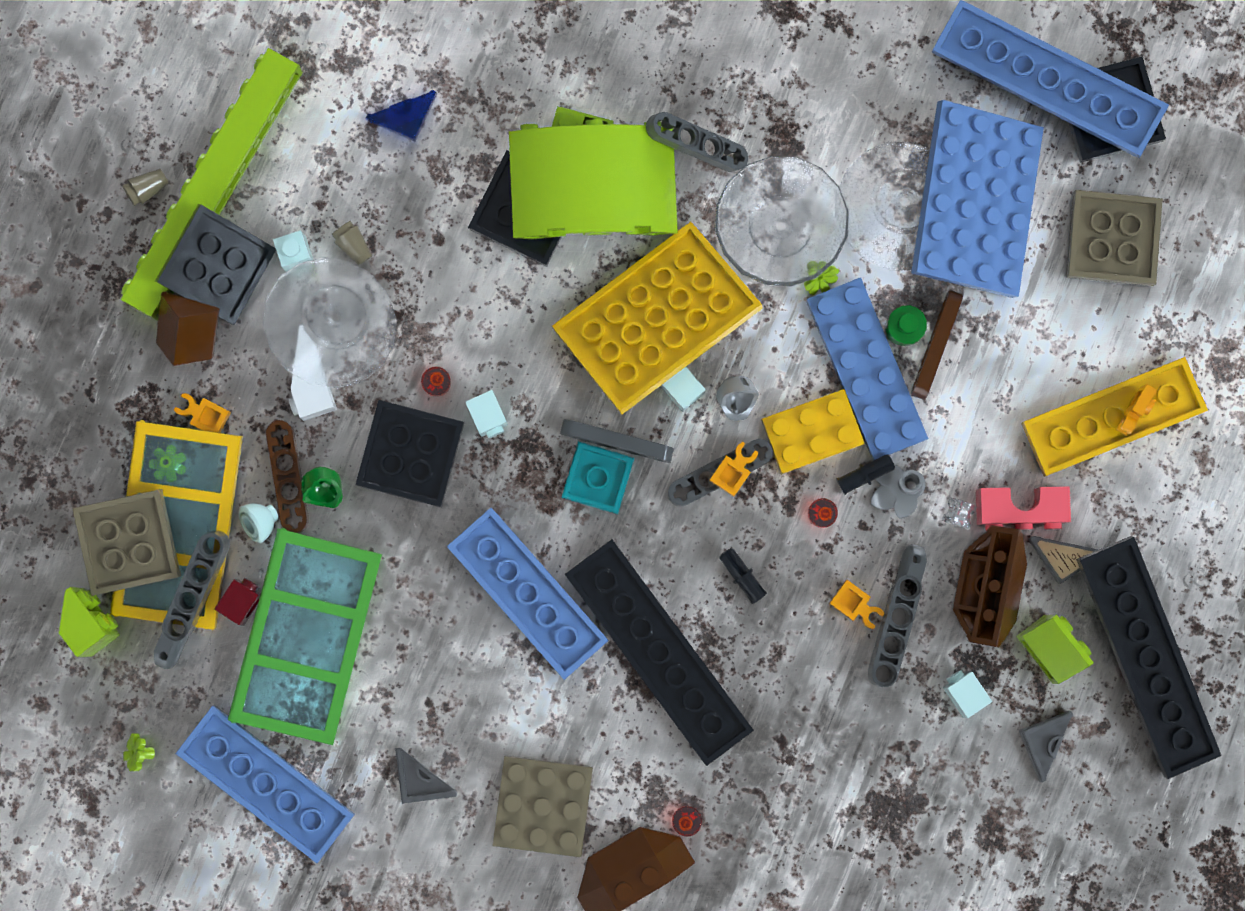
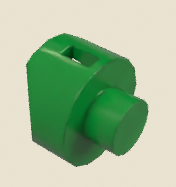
(905, 325)
(322, 487)

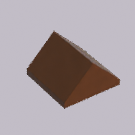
(186, 329)

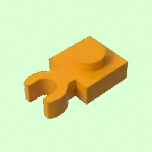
(1140, 404)
(206, 415)
(731, 473)
(853, 602)

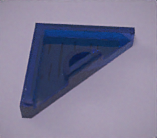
(406, 116)

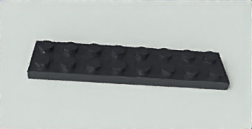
(659, 652)
(1149, 657)

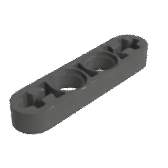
(697, 144)
(617, 441)
(712, 467)

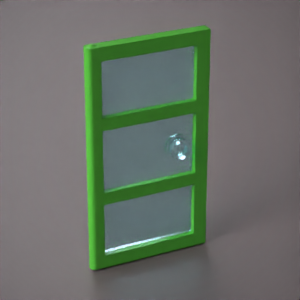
(304, 637)

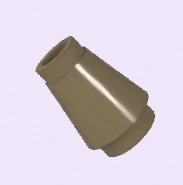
(143, 187)
(352, 242)

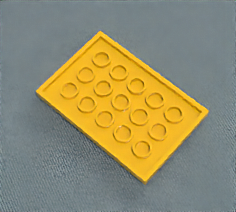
(657, 317)

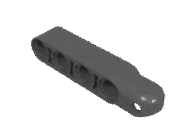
(914, 573)
(171, 641)

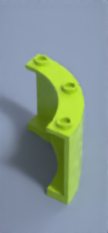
(591, 181)

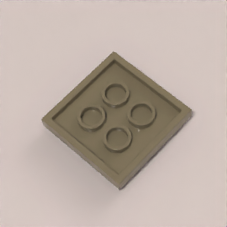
(1114, 238)
(126, 542)
(542, 806)

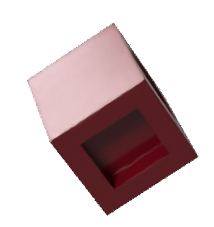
(239, 601)

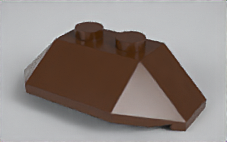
(991, 585)
(632, 869)

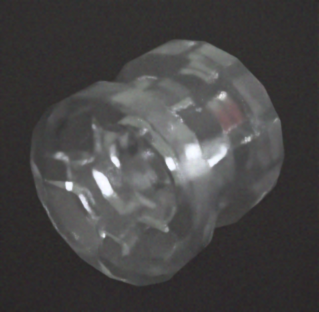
(959, 513)

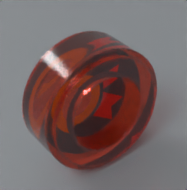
(436, 381)
(822, 513)
(686, 821)

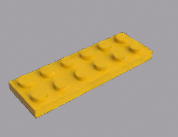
(1090, 423)

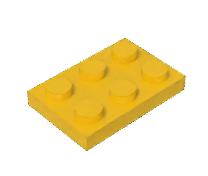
(812, 431)

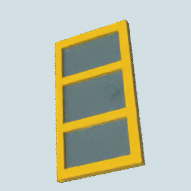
(199, 491)

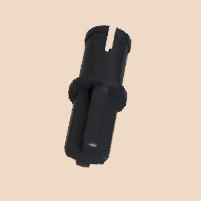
(866, 474)
(742, 575)

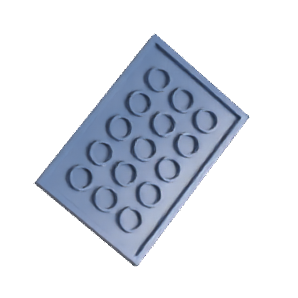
(977, 199)

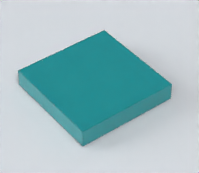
(597, 477)

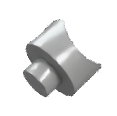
(737, 394)

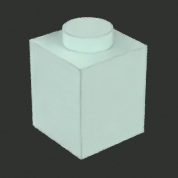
(292, 249)
(683, 389)
(487, 414)
(966, 693)

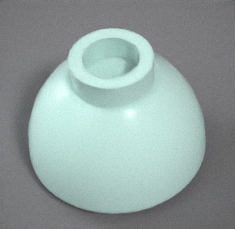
(258, 520)

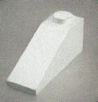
(310, 399)

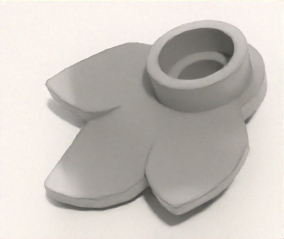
(895, 494)

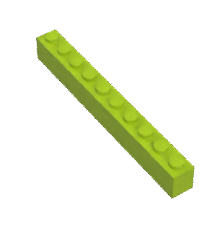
(216, 170)

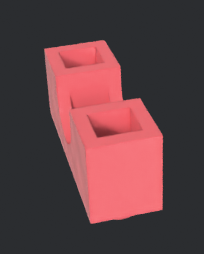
(1049, 508)

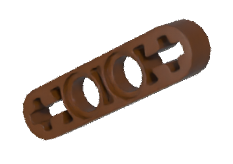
(936, 345)
(282, 478)

